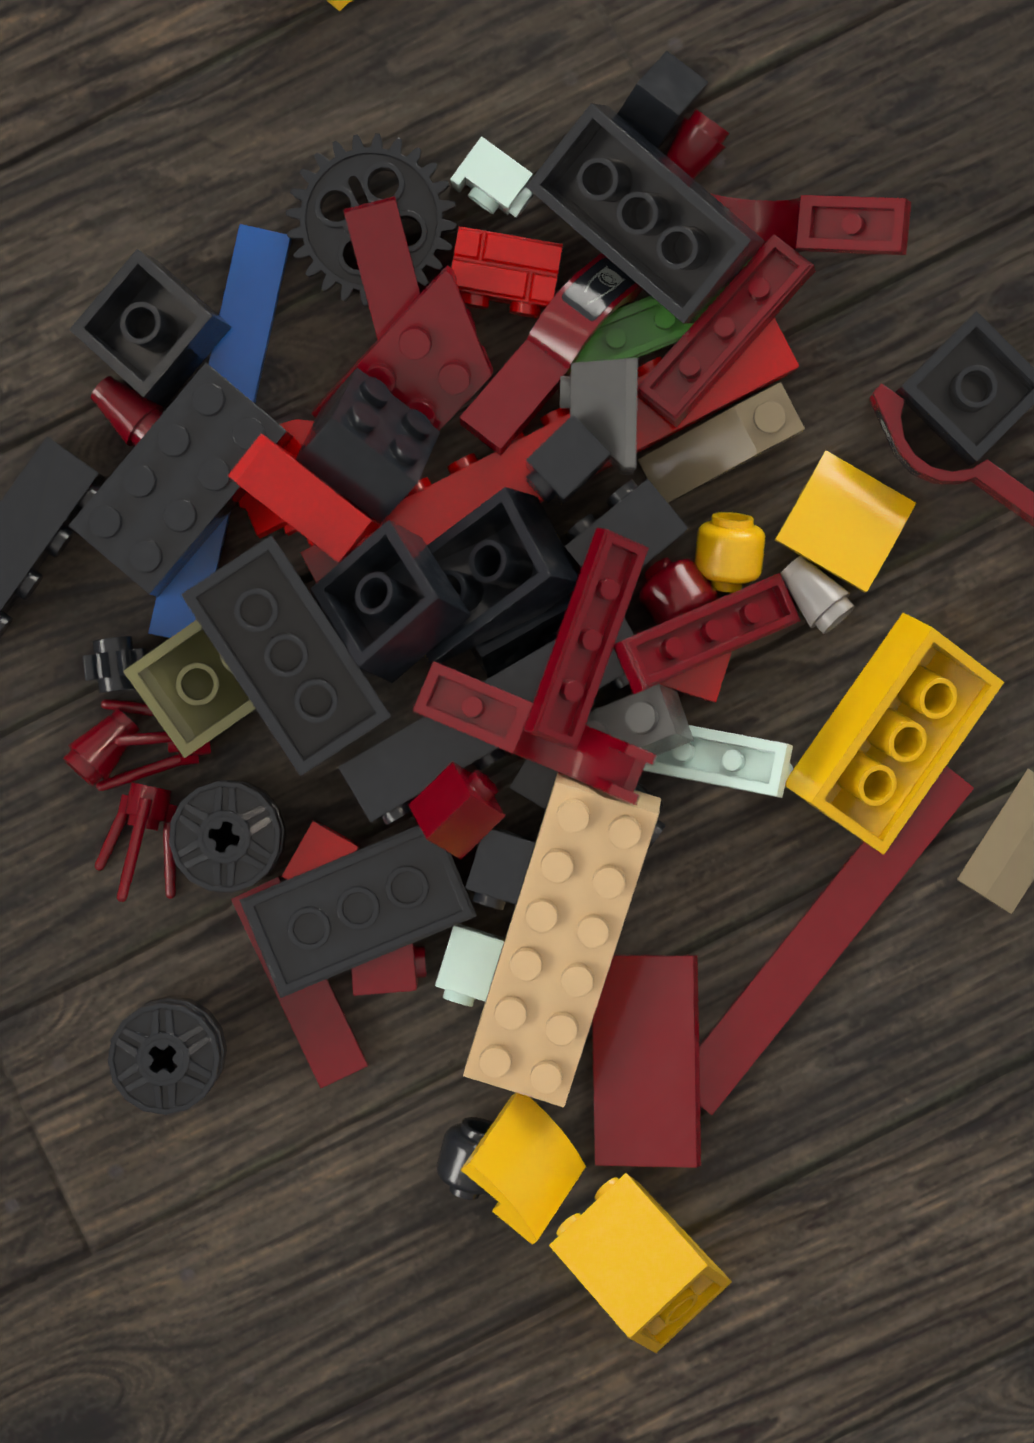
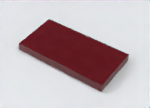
(647, 1063)

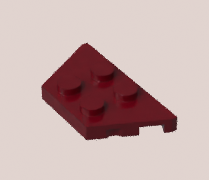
(428, 354)

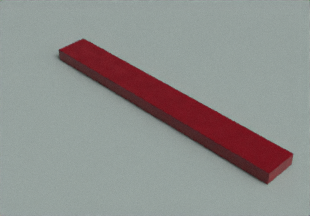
(818, 943)

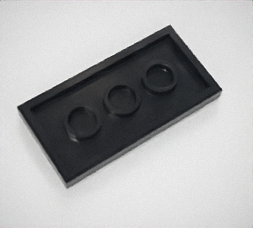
(356, 909)

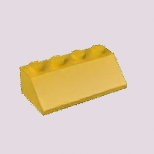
(893, 732)

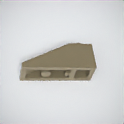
(722, 443)

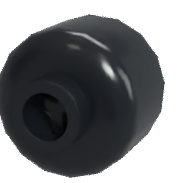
(456, 1148)

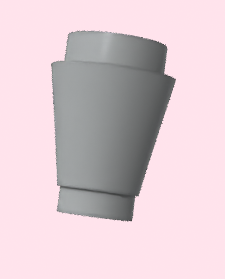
(817, 595)

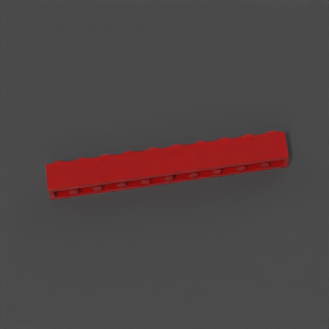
(438, 506)

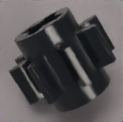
(109, 661)

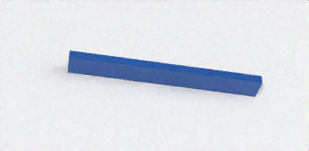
(239, 357)

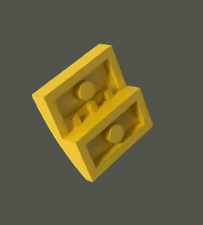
(845, 521)
(525, 1166)

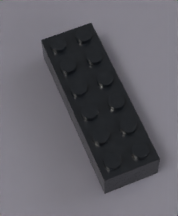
(412, 758)

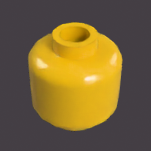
(730, 550)

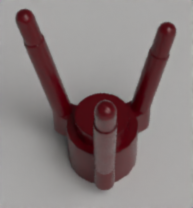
(144, 739)
(145, 809)

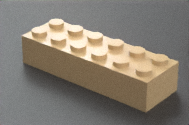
(561, 940)

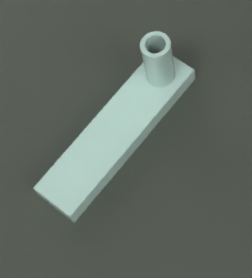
(728, 761)

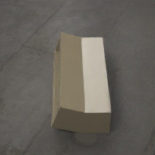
(1005, 857)

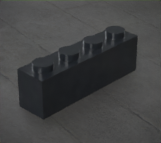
(37, 519)

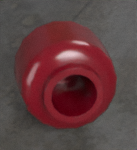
(674, 589)

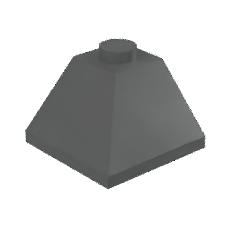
(606, 403)

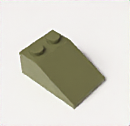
(189, 689)

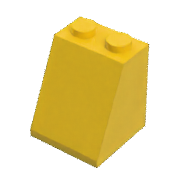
(638, 1263)

